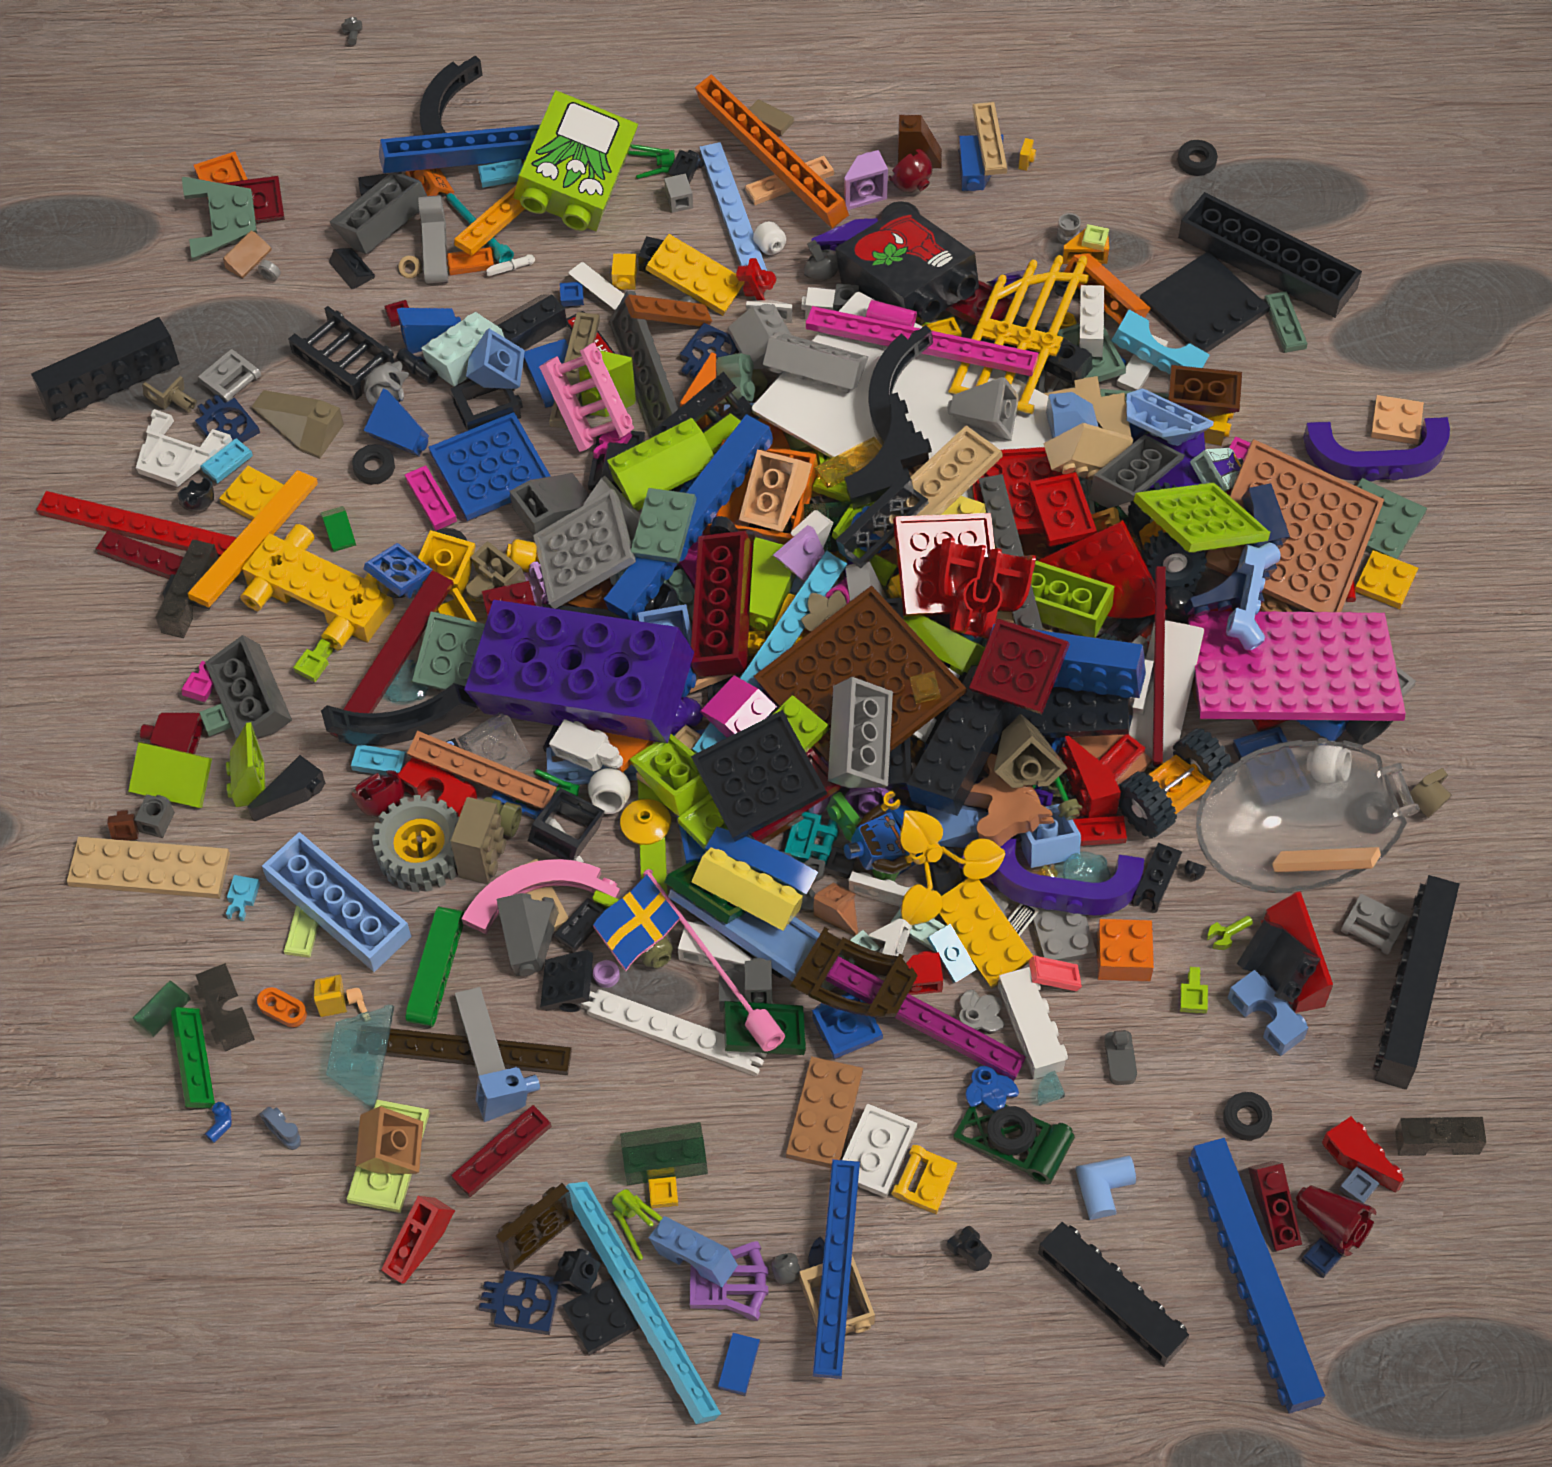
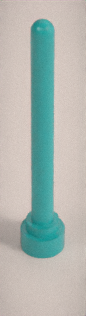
(501, 252)

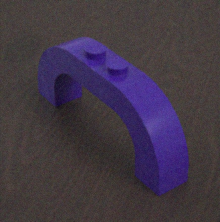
(1377, 464)
(1068, 894)

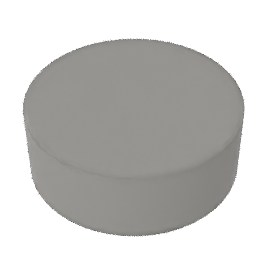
(269, 270)

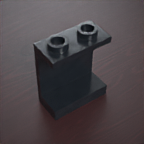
(1280, 959)

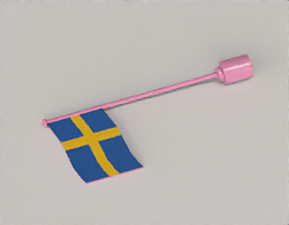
(643, 920)

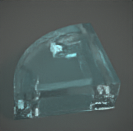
(1050, 1089)

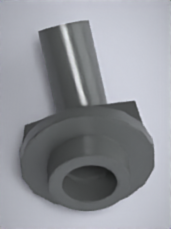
(352, 26)

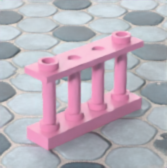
(569, 406)

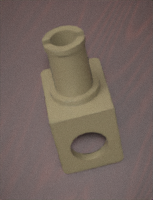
(172, 394)

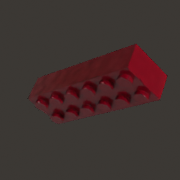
(722, 604)

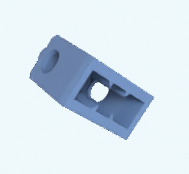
(503, 1092)

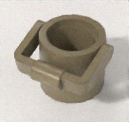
(1430, 793)

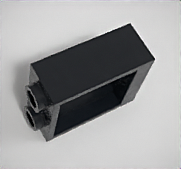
(471, 390)
(556, 841)

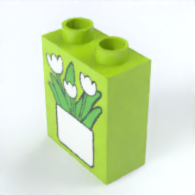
(574, 162)

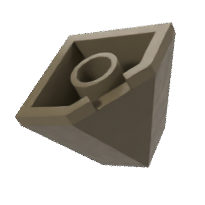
(1026, 756)

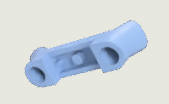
(1241, 621)

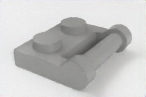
(224, 371)
(1377, 918)

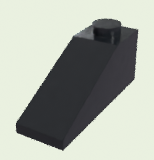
(292, 787)

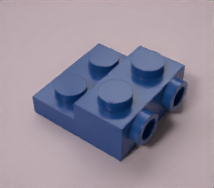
(844, 1030)

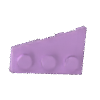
(801, 553)

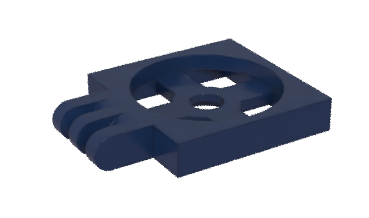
(695, 365)
(217, 412)
(501, 1298)

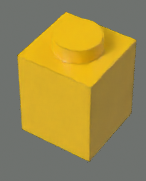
(624, 271)

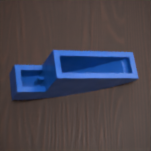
(764, 860)

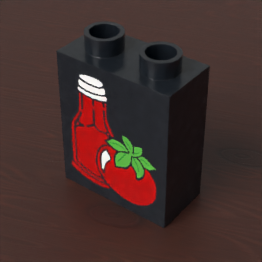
(909, 264)

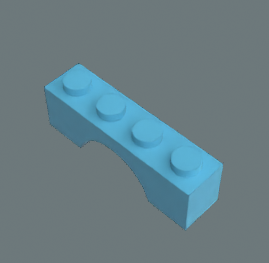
(1136, 338)

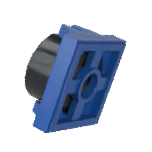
(398, 572)

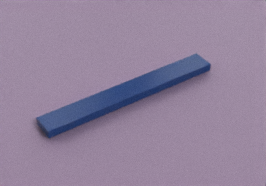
(836, 1269)

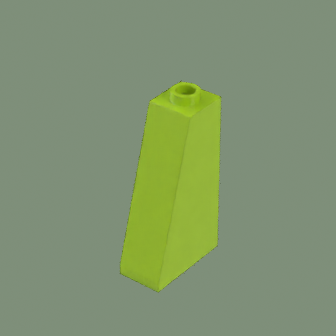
(769, 585)

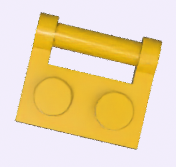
(932, 1183)

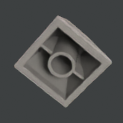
(987, 407)

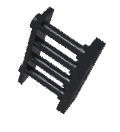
(335, 371)
(703, 404)

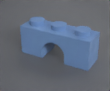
(1256, 994)
(705, 1255)

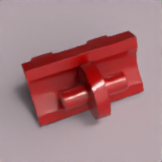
(755, 279)

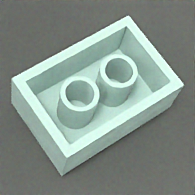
(452, 349)

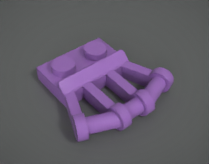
(708, 1295)

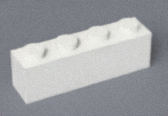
(1031, 1023)

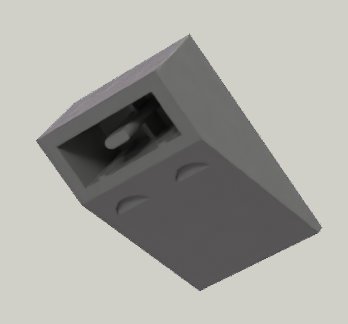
(547, 500)

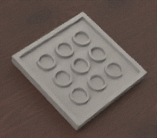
(584, 548)

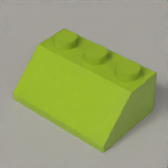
(622, 375)

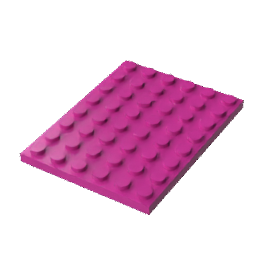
(1302, 671)

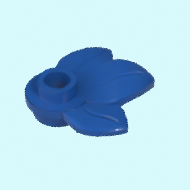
(991, 1091)

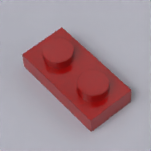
(1101, 830)

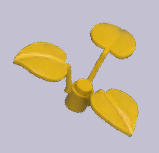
(921, 835)

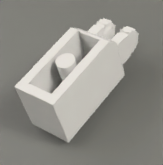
(585, 747)

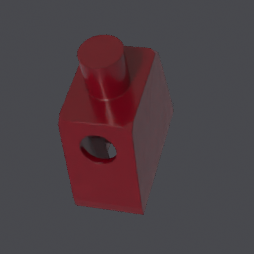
(175, 731)

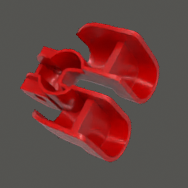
(1005, 590)

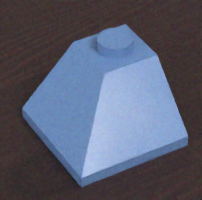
(496, 362)
(1068, 411)
(960, 829)

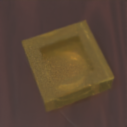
(925, 687)

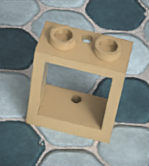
(812, 1278)

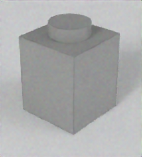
(678, 193)

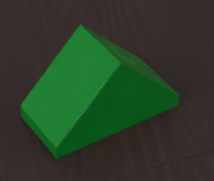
(338, 528)

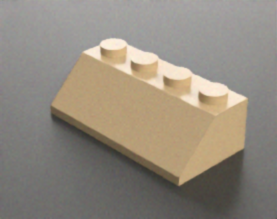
(1085, 450)

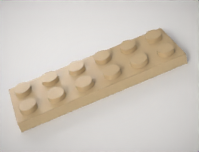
(950, 473)
(148, 867)

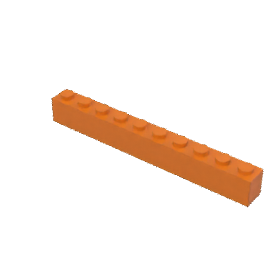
(772, 151)

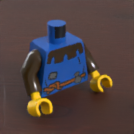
(878, 841)

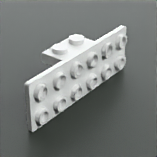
(1181, 656)

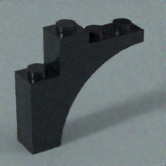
(900, 452)

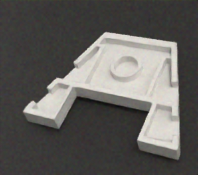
(173, 459)

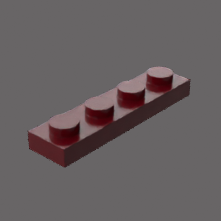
(139, 554)
(501, 1151)

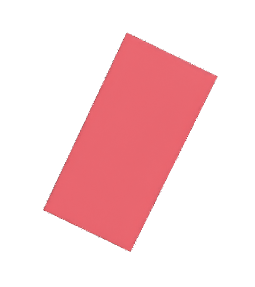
(1055, 973)

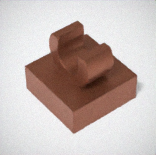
(123, 826)

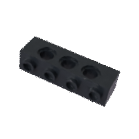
(1069, 363)

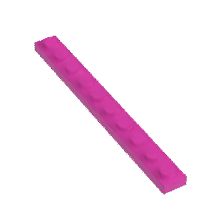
(943, 345)

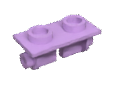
(537, 584)

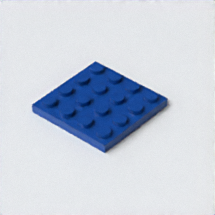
(487, 464)

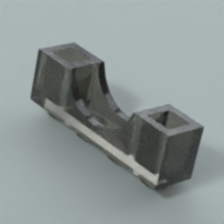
(177, 609)

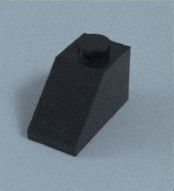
(945, 874)

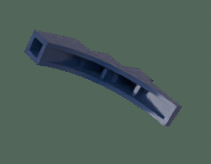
(1264, 507)

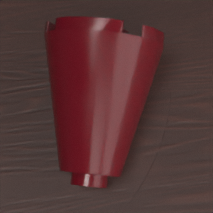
(1337, 1217)

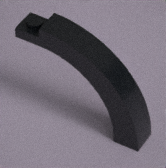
(441, 91)
(886, 374)
(400, 725)

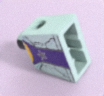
(1217, 467)

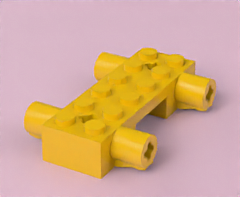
(287, 570)

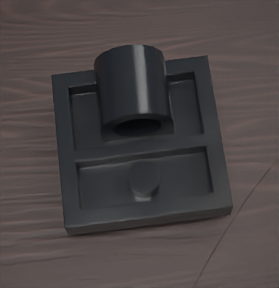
(567, 981)

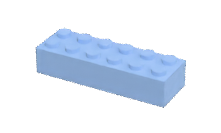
(336, 901)

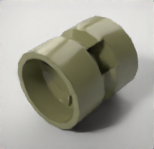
(510, 815)

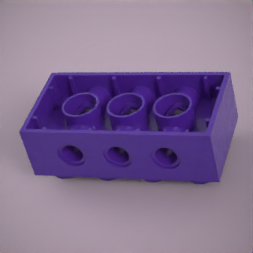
(580, 669)

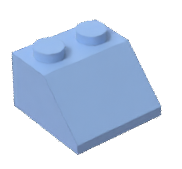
(1051, 842)

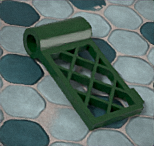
(1042, 1159)

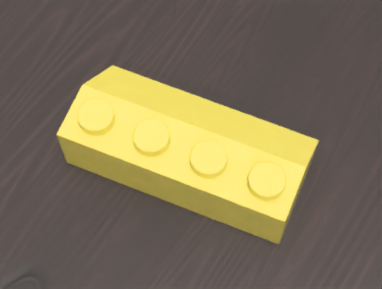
(747, 888)

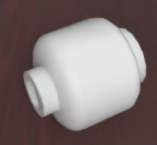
(769, 238)

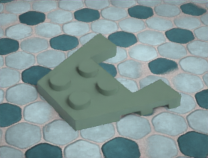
(230, 214)

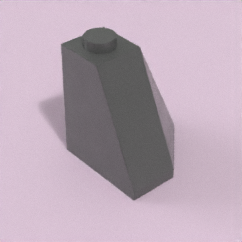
(527, 930)

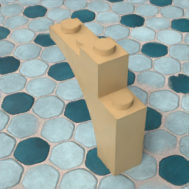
(1109, 410)

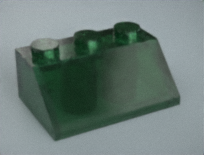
(664, 1153)

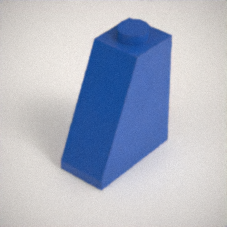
(971, 164)
(423, 325)
(395, 425)

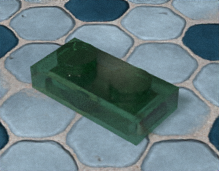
(158, 1009)

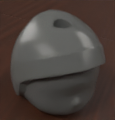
(785, 1268)

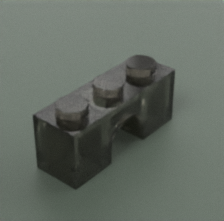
(230, 1026)
(1420, 1135)

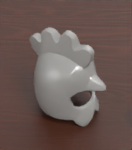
(388, 377)

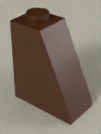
(914, 135)

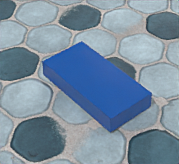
(739, 1364)

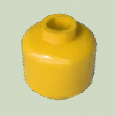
(522, 553)

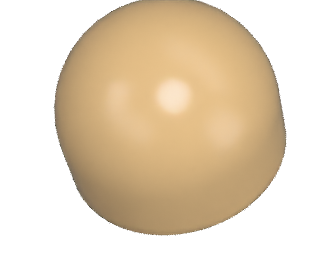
(406, 260)

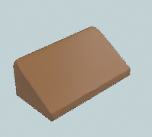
(246, 254)

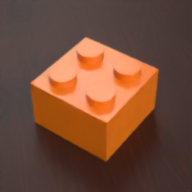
(1125, 950)

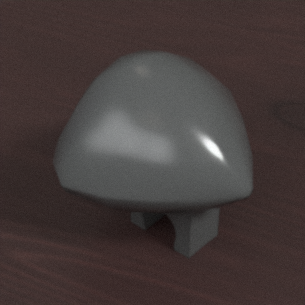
(821, 264)

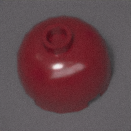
(912, 172)
(377, 793)

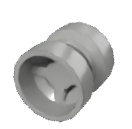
(1068, 227)

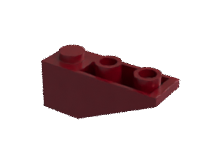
(1275, 1204)

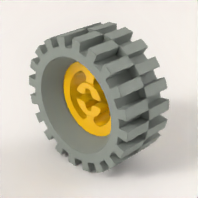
(398, 845)

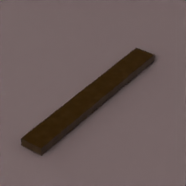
(456, 1050)

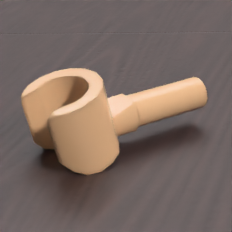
(355, 996)

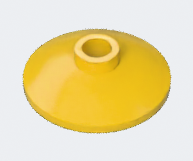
(649, 830)

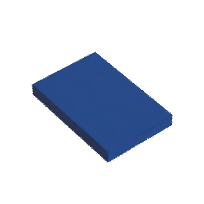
(538, 356)

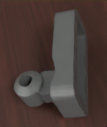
(1120, 1057)

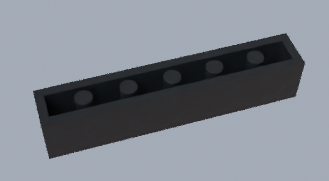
(1113, 1293)

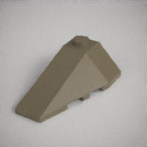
(303, 420)

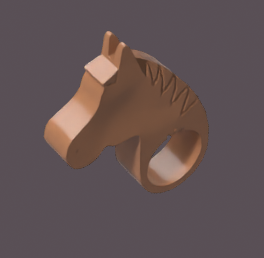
(1009, 808)

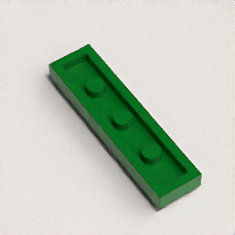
(192, 1057)

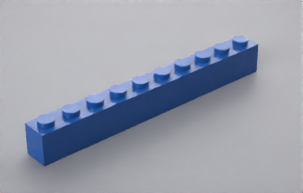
(712, 490)
(1256, 1276)

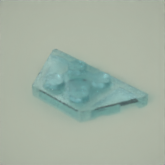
(360, 1052)

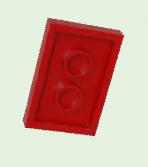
(1062, 508)

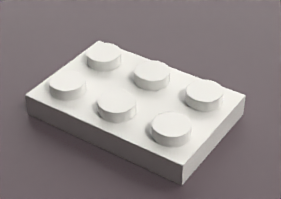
(880, 1148)

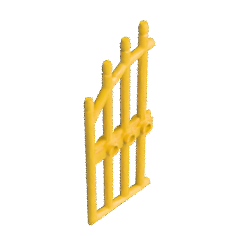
(1024, 337)

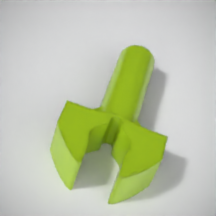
(1227, 932)

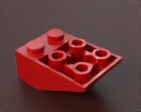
(1090, 781)

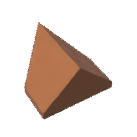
(837, 907)

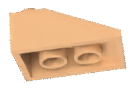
(774, 489)

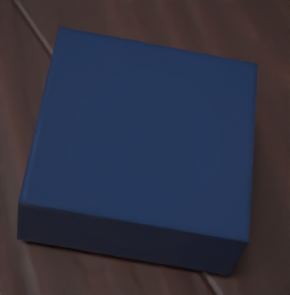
(1322, 1257)

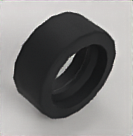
(1366, 731)

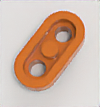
(283, 1008)

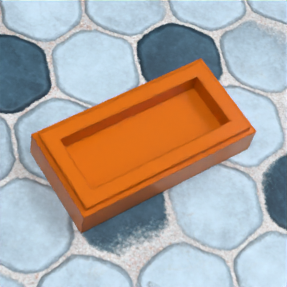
(464, 263)

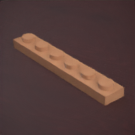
(481, 770)

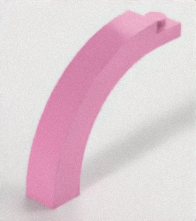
(530, 877)

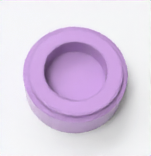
(606, 973)

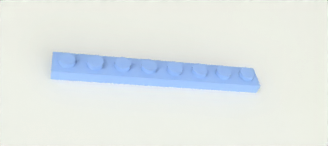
(730, 204)

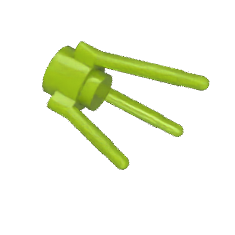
(629, 1205)

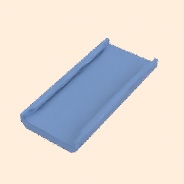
(784, 948)

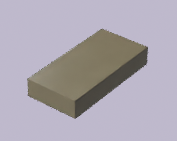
(772, 117)

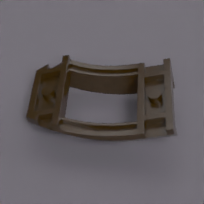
(823, 956)

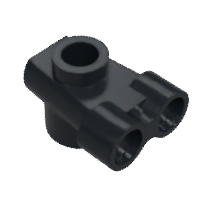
(971, 1248)

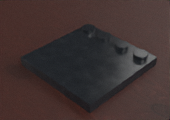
(1204, 303)
(759, 775)

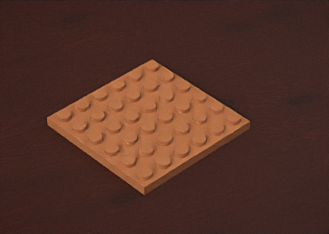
(1326, 527)

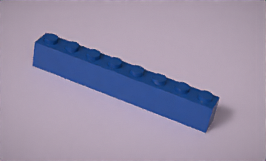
(456, 148)

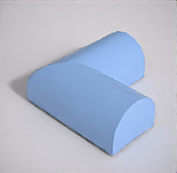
(1098, 1179)

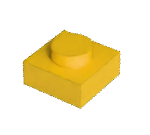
(1027, 154)

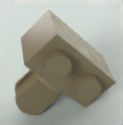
(493, 571)

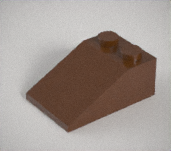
(1205, 390)

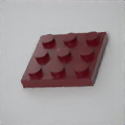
(1019, 666)

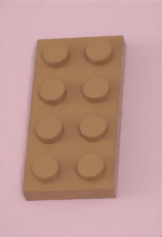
(824, 1112)

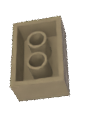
(478, 840)

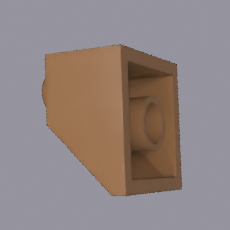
(389, 1142)

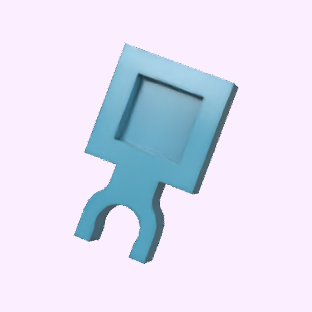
(242, 893)

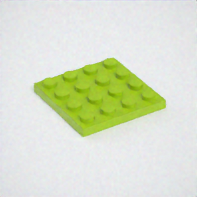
(1201, 517)

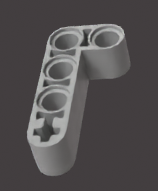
(434, 239)

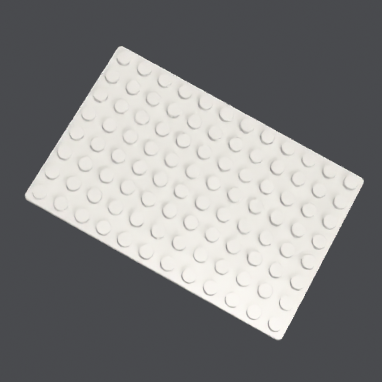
(840, 419)

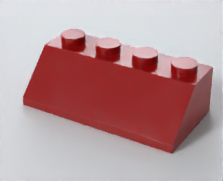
(1294, 917)

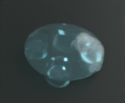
(402, 687)
(1086, 867)

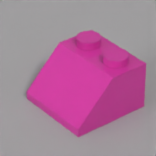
(737, 707)

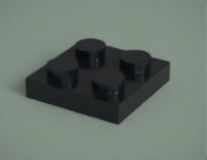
(600, 1317)

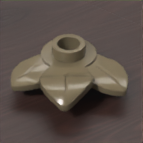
(822, 608)

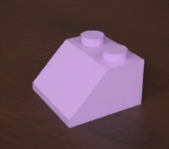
(866, 180)

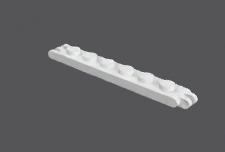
(669, 1030)

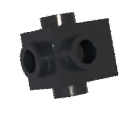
(576, 1271)

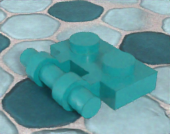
(804, 834)

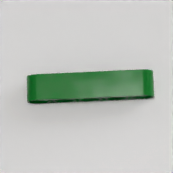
(435, 966)

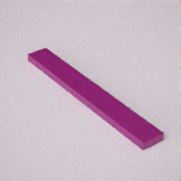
(930, 1021)

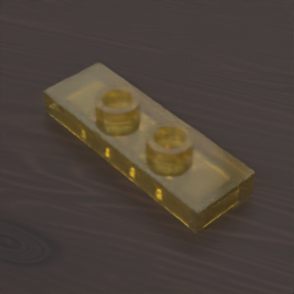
(847, 463)

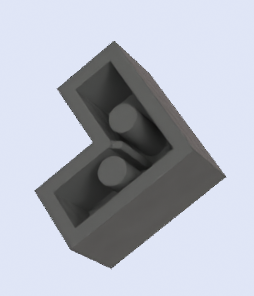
(753, 984)

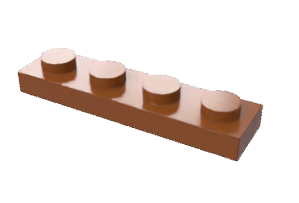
(667, 310)

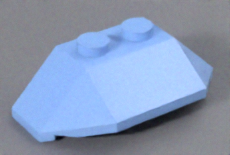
(1164, 417)

